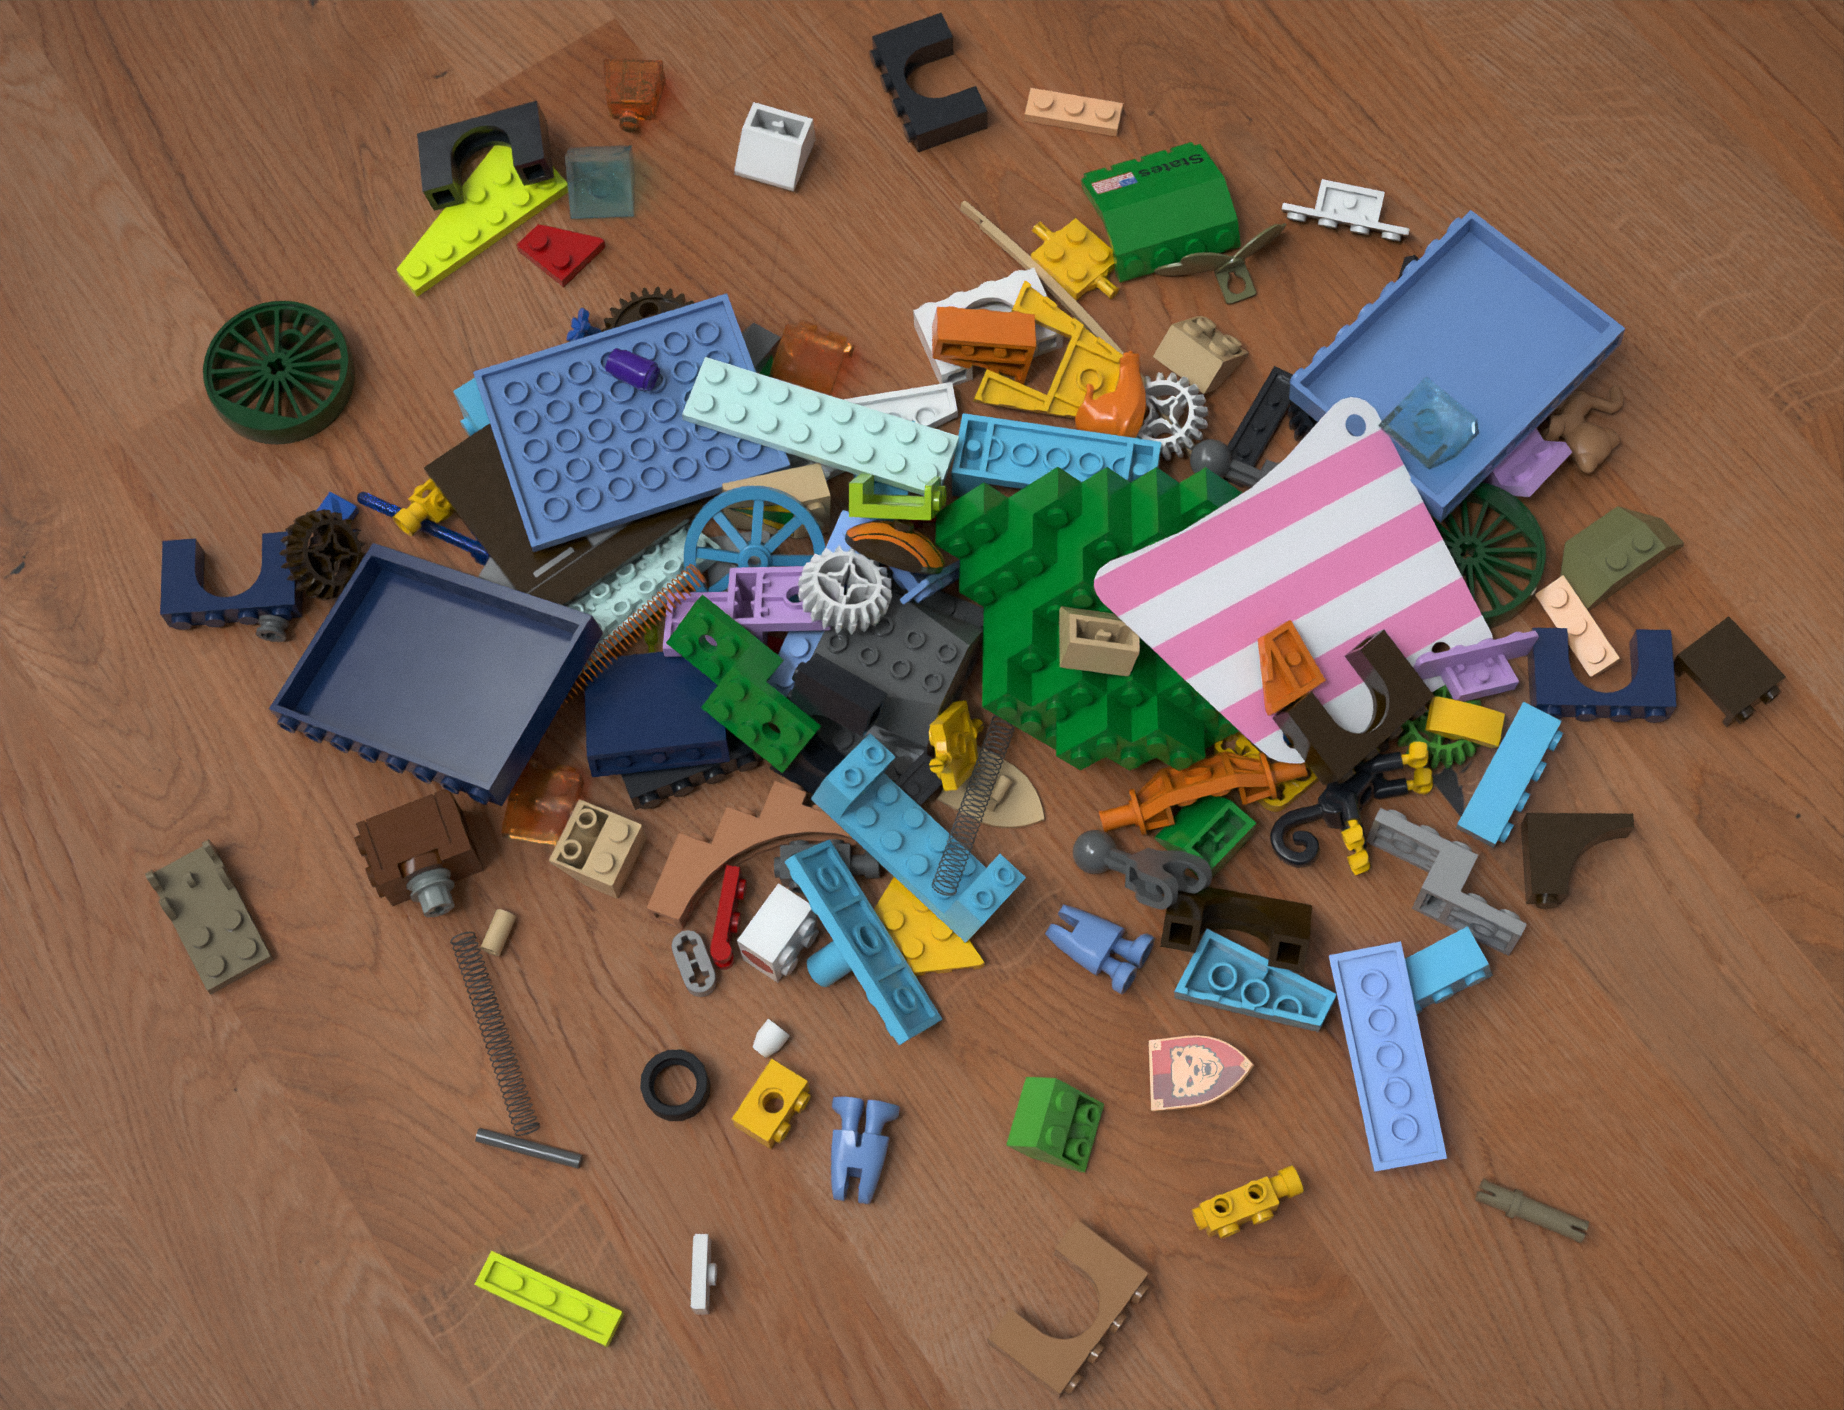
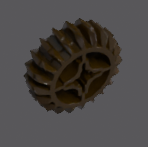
(331, 539)

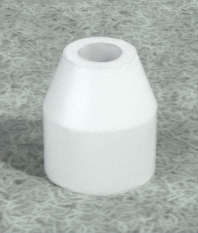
(770, 1039)

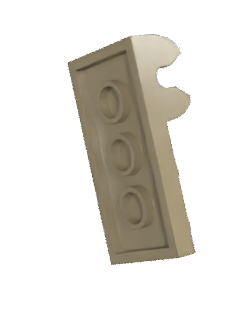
(210, 917)

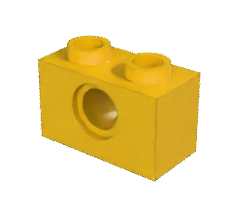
(773, 1083)

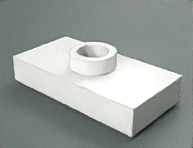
(703, 1274)

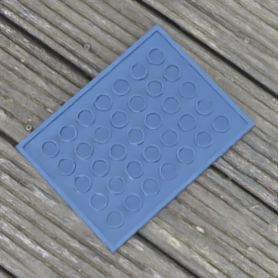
(604, 453)

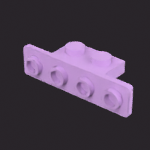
(1477, 668)

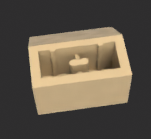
(1200, 353)
(1096, 642)
(598, 848)

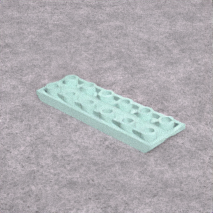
(636, 583)

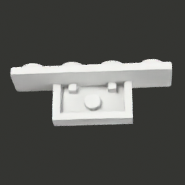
(1347, 206)

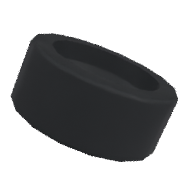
(664, 1060)

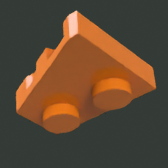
(1286, 667)

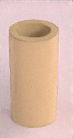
(498, 932)

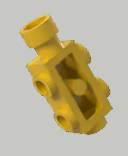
(432, 507)
(1241, 1208)

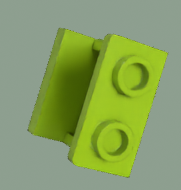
(866, 504)

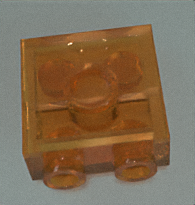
(541, 803)

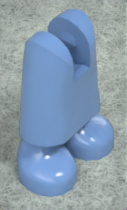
(1095, 940)
(859, 1153)

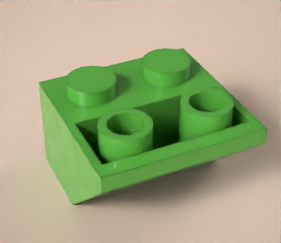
(1055, 1123)

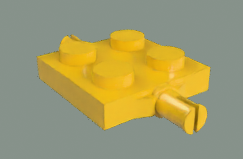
(1075, 259)
(955, 745)

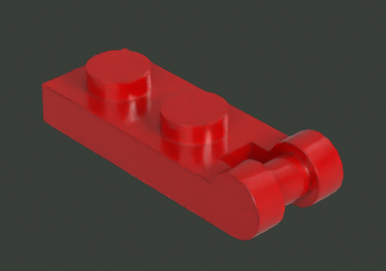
(727, 918)

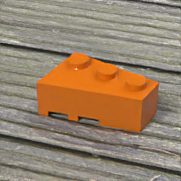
(985, 339)

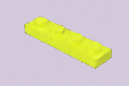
(549, 1299)

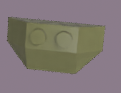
(1615, 553)

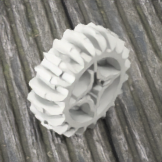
(1174, 408)
(823, 589)

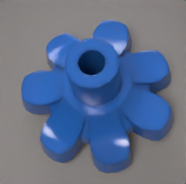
(581, 326)

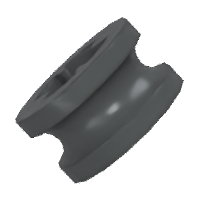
(272, 628)

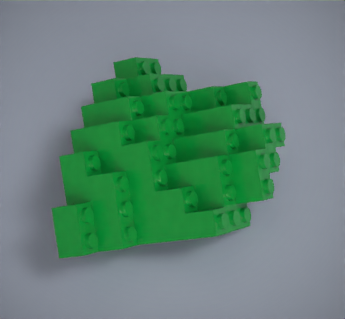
(1043, 553)

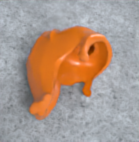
(1118, 411)

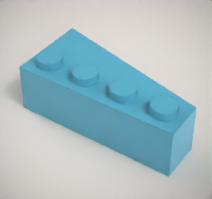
(1509, 774)
(1446, 969)
(1243, 983)

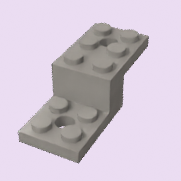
(1448, 871)

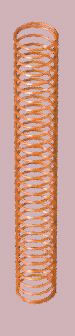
(698, 574)

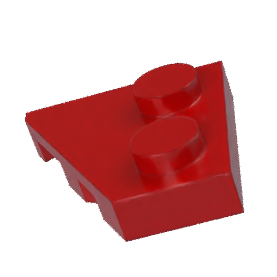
(560, 251)

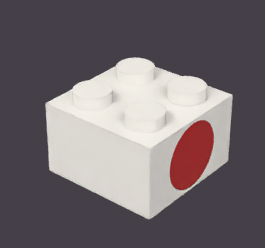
(778, 933)

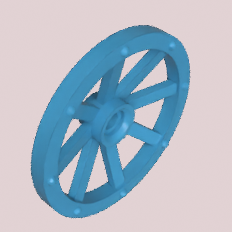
(755, 546)

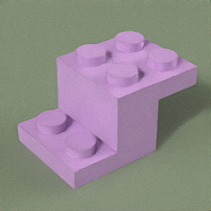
(1528, 465)

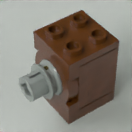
(419, 852)

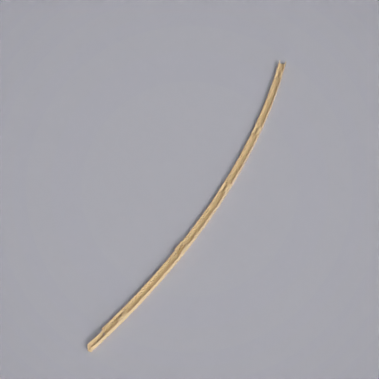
(1049, 283)

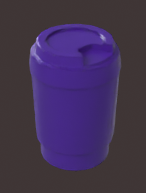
(633, 369)

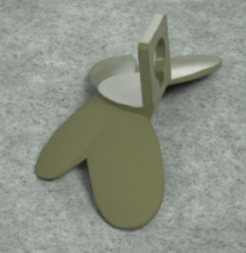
(1224, 264)

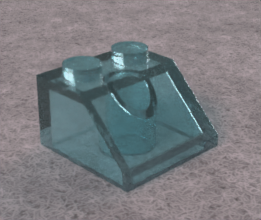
(600, 181)
(1431, 425)

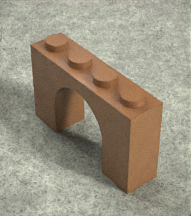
(1057, 1361)

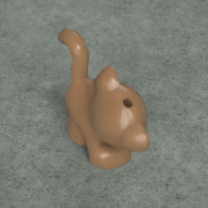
(1587, 441)

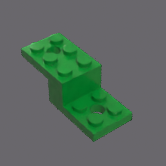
(743, 696)

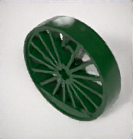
(278, 372)
(1485, 557)

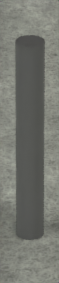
(529, 1148)

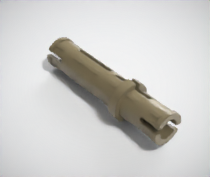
(1531, 1210)

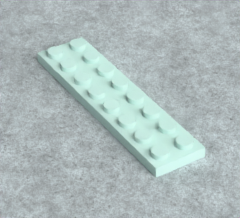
(818, 427)

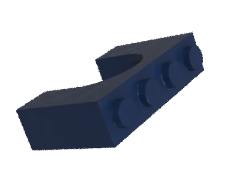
(188, 604)
(1561, 695)

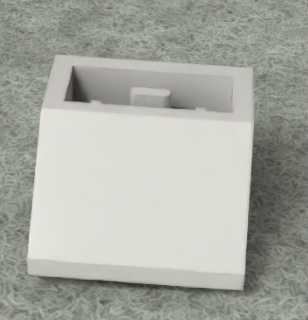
(774, 146)

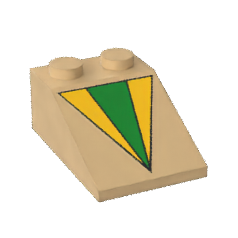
(803, 483)

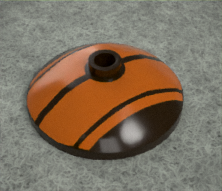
(896, 546)

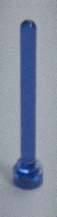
(429, 527)

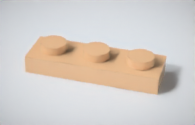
(1073, 112)
(1583, 632)

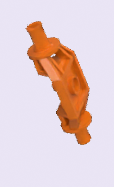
(1210, 776)

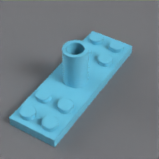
(859, 943)

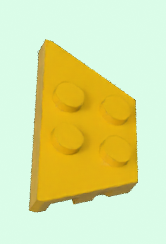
(921, 935)

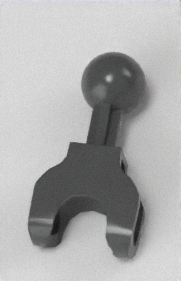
(1218, 458)
(1147, 871)

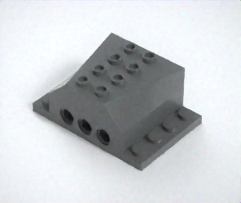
(915, 656)

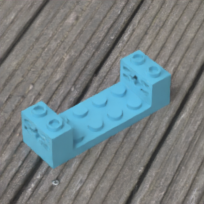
(1022, 452)
(911, 841)

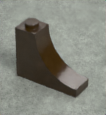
(1555, 842)

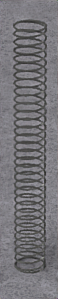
(971, 810)
(486, 1029)

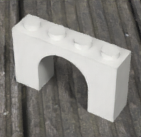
(990, 295)

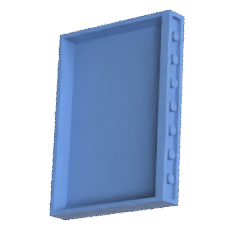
(1484, 330)

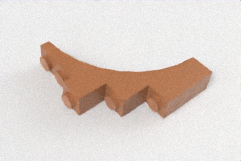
(697, 865)

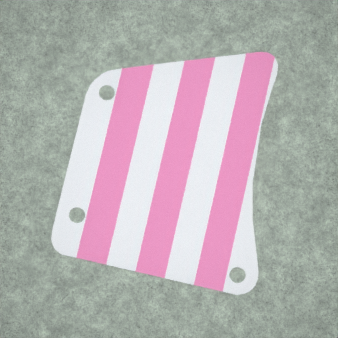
(1317, 541)

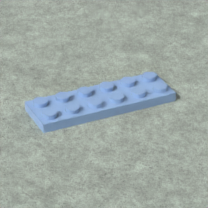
(1387, 1056)

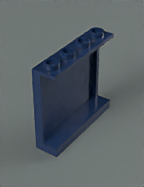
(650, 716)

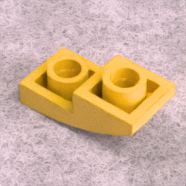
(1465, 721)

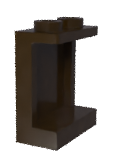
(1730, 671)

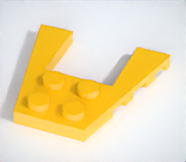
(1083, 363)

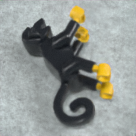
(1343, 802)

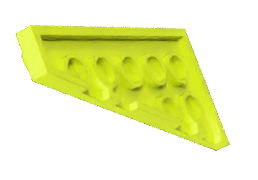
(491, 209)

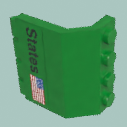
(1163, 209)

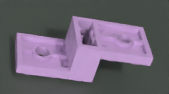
(755, 600)

